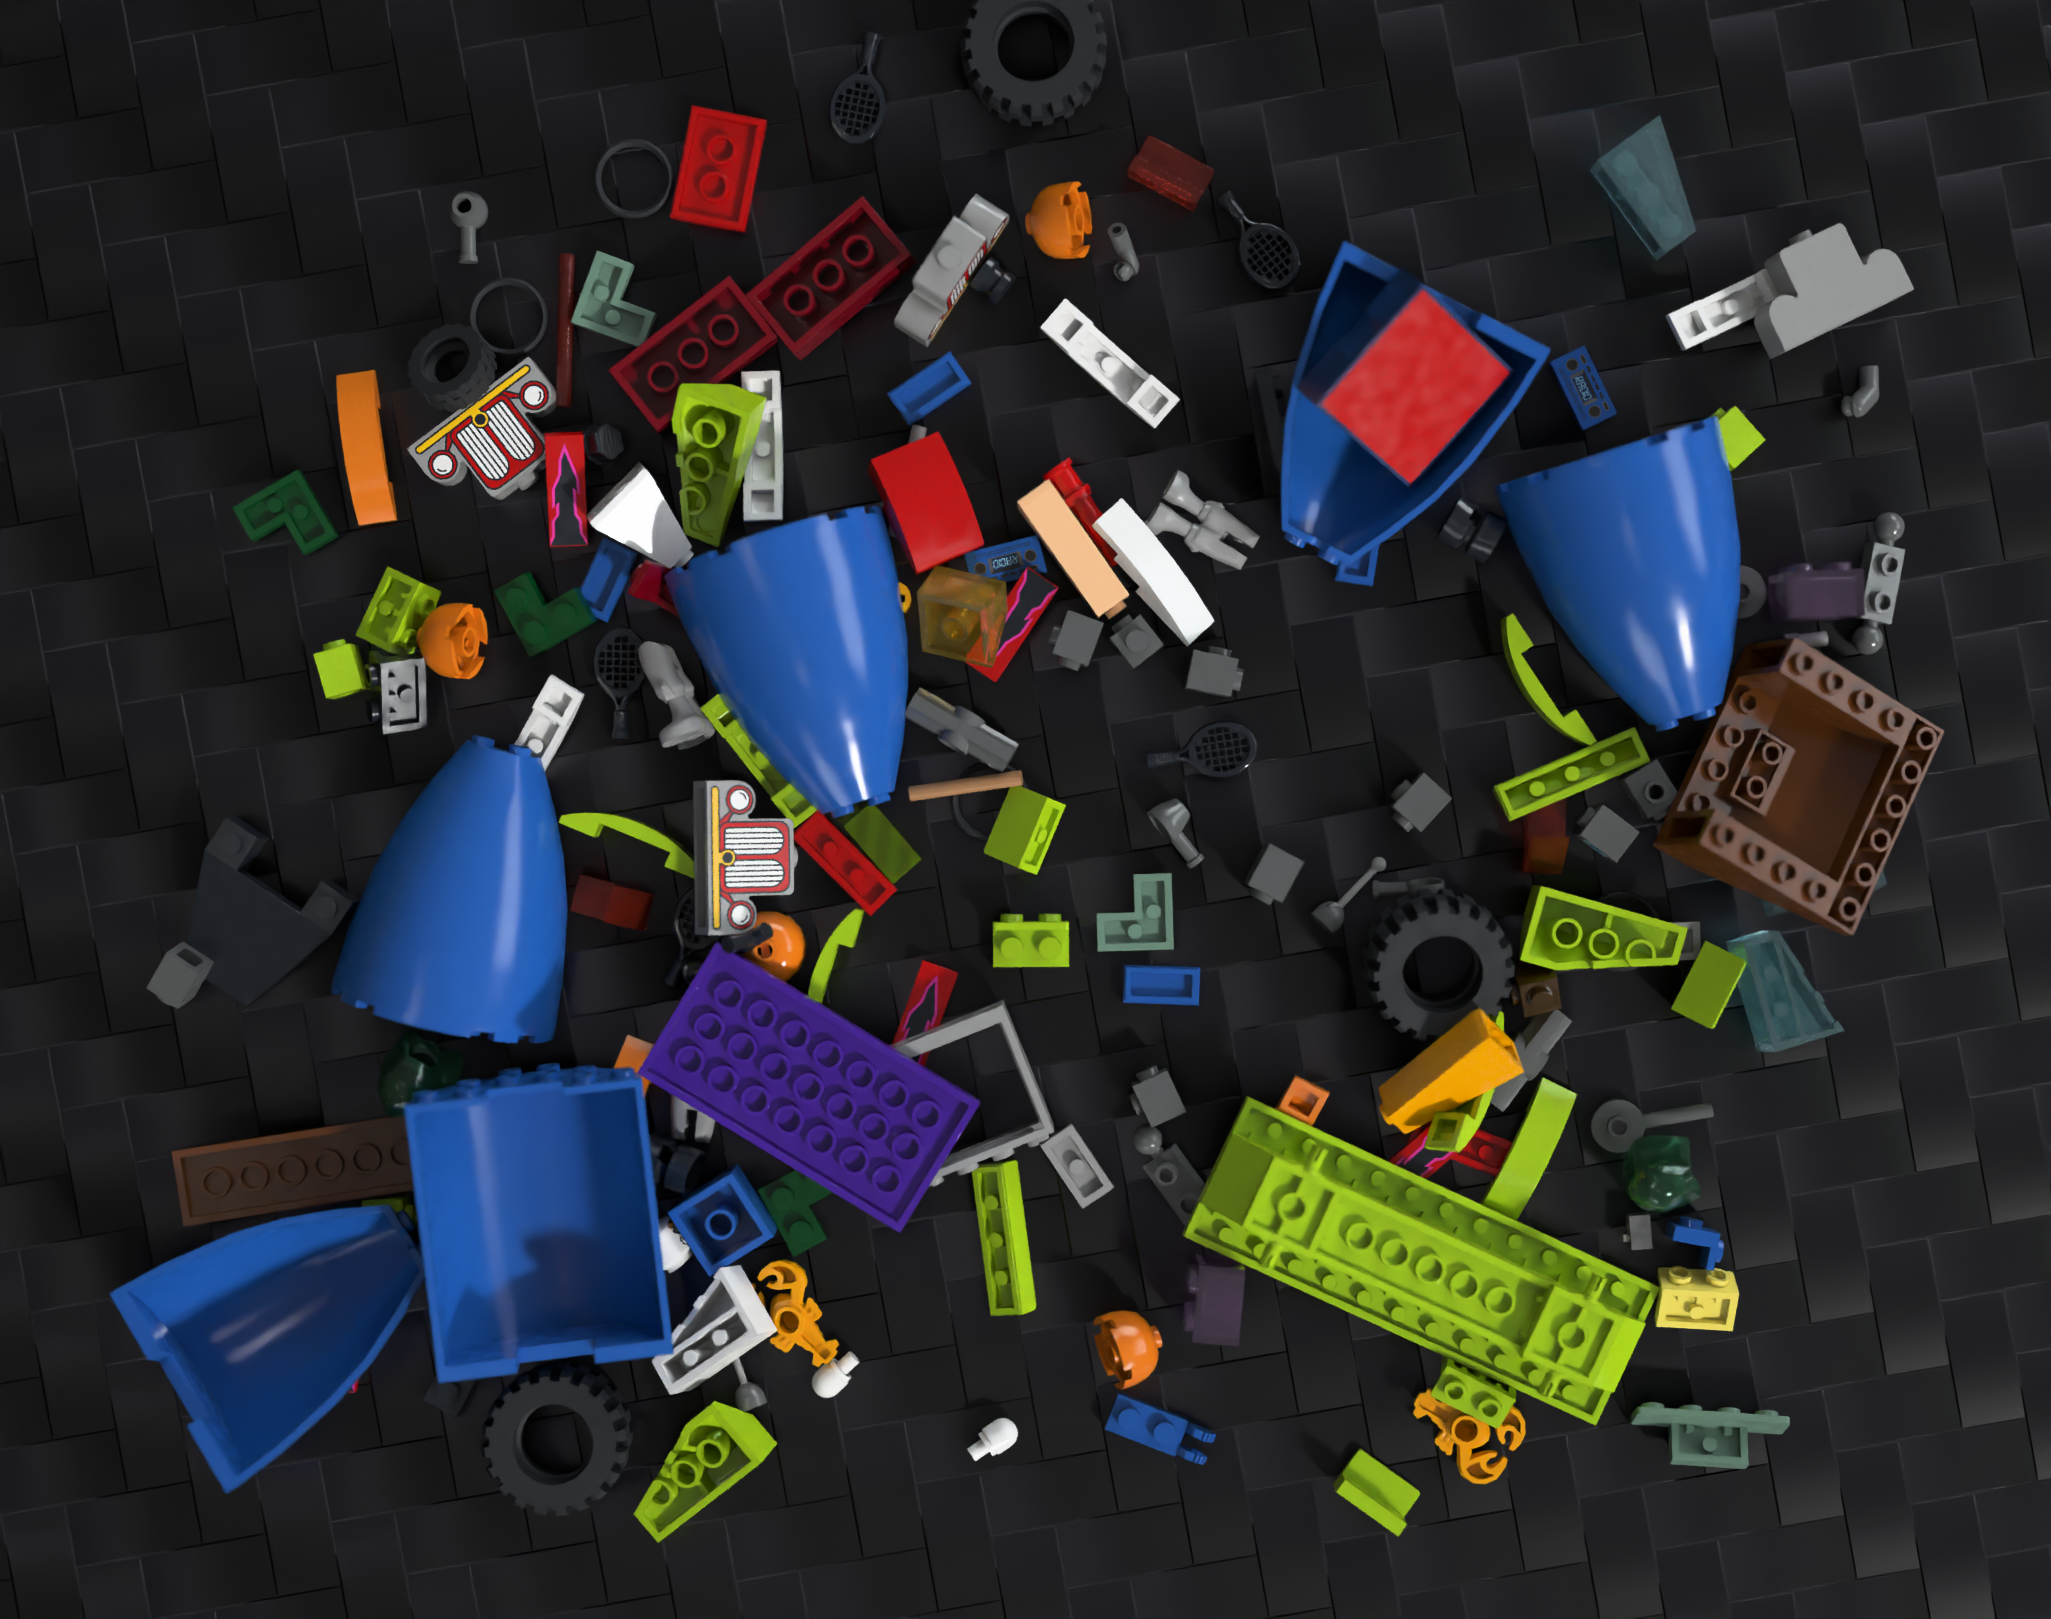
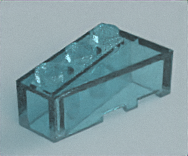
(1647, 188)
(1777, 994)

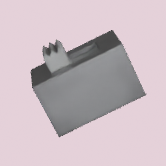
(1638, 1231)

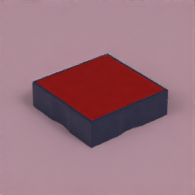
(1406, 378)

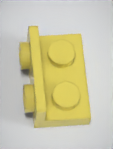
(1696, 1298)

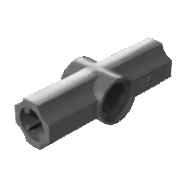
(961, 730)
(1532, 1048)

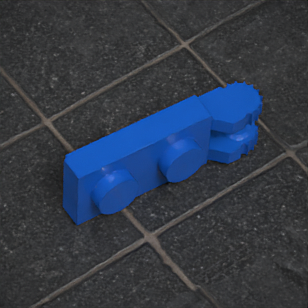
(1156, 1427)

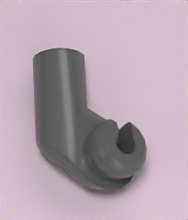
(1125, 253)
(1867, 394)

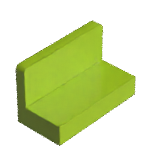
(1024, 829)
(1709, 985)
(1376, 1491)

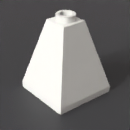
(642, 519)

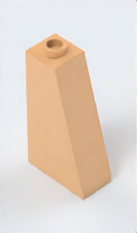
(1073, 550)

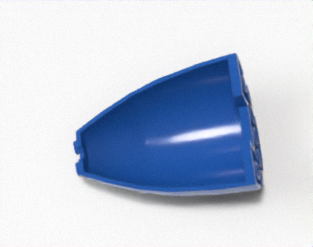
(1330, 483)
(1640, 565)
(808, 650)
(466, 905)
(274, 1325)

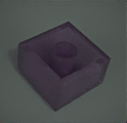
(1816, 595)
(1216, 1300)

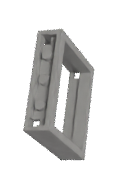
(1003, 1144)

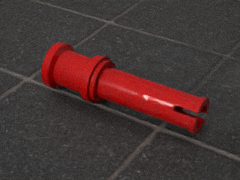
(1078, 499)

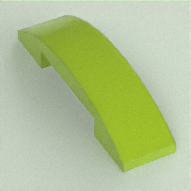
(1516, 642)
(784, 796)
(592, 823)
(845, 935)
(1455, 1128)
(1530, 1149)

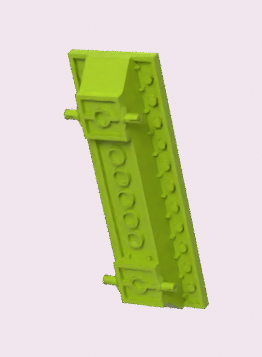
(1421, 1261)

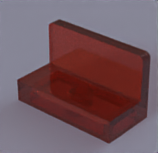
(1170, 173)

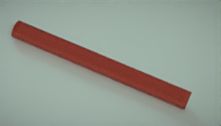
(565, 330)

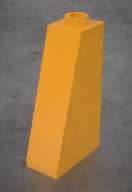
(1450, 1073)

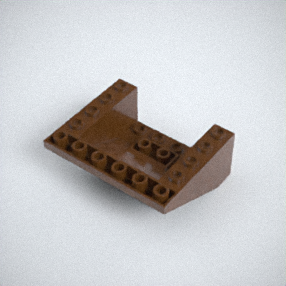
(1800, 784)

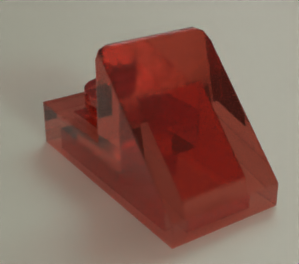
(1545, 839)
(612, 902)

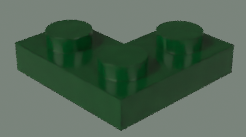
(288, 503)
(540, 623)
(790, 1206)

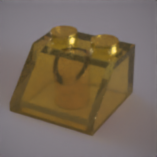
(962, 615)

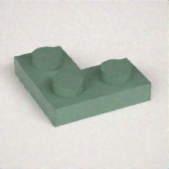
(602, 306)
(1150, 923)

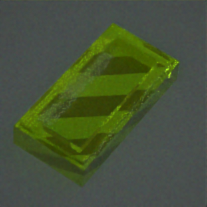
(882, 843)

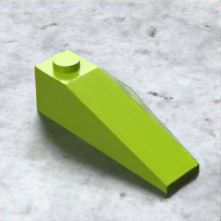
(714, 441)
(1584, 934)
(706, 1461)

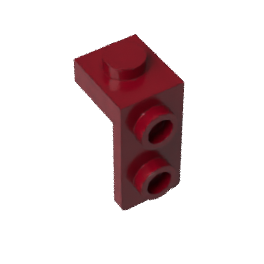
(650, 585)

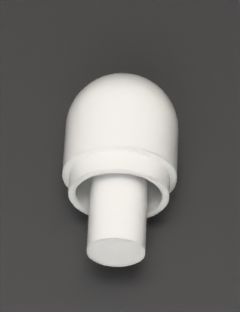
(834, 1376)
(994, 1438)

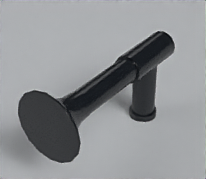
(740, 943)

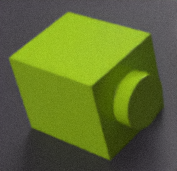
(341, 669)

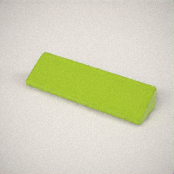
(1571, 774)
(1004, 1238)

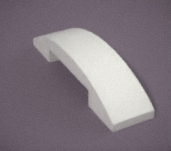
(1721, 310)
(1108, 364)
(765, 467)
(550, 719)

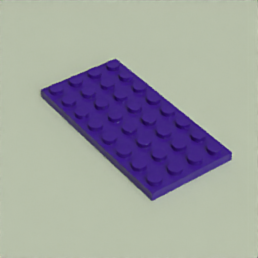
(809, 1087)

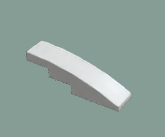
(1155, 571)

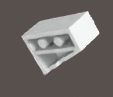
(716, 1332)

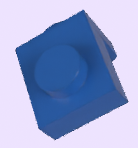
(1691, 1231)

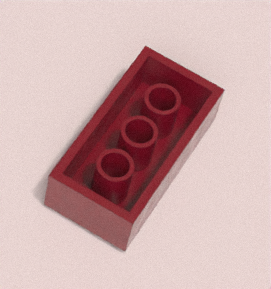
(831, 278)
(697, 347)

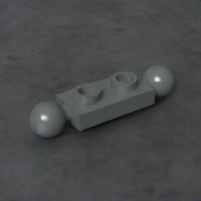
(1882, 575)
(1169, 1171)

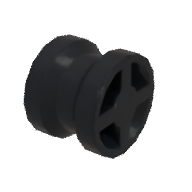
(993, 280)

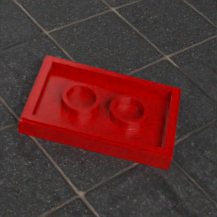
(718, 169)

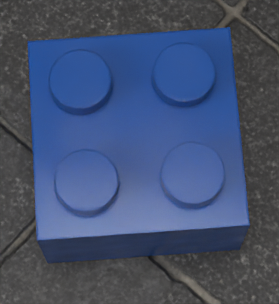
(723, 1220)

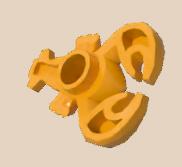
(791, 1315)
(1470, 1434)

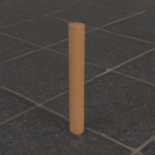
(965, 785)

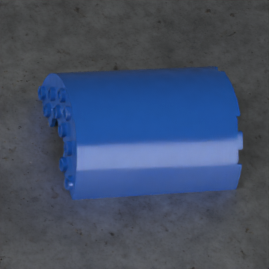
(538, 1220)

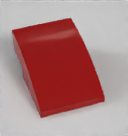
(926, 502)

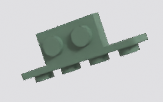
(1709, 1436)

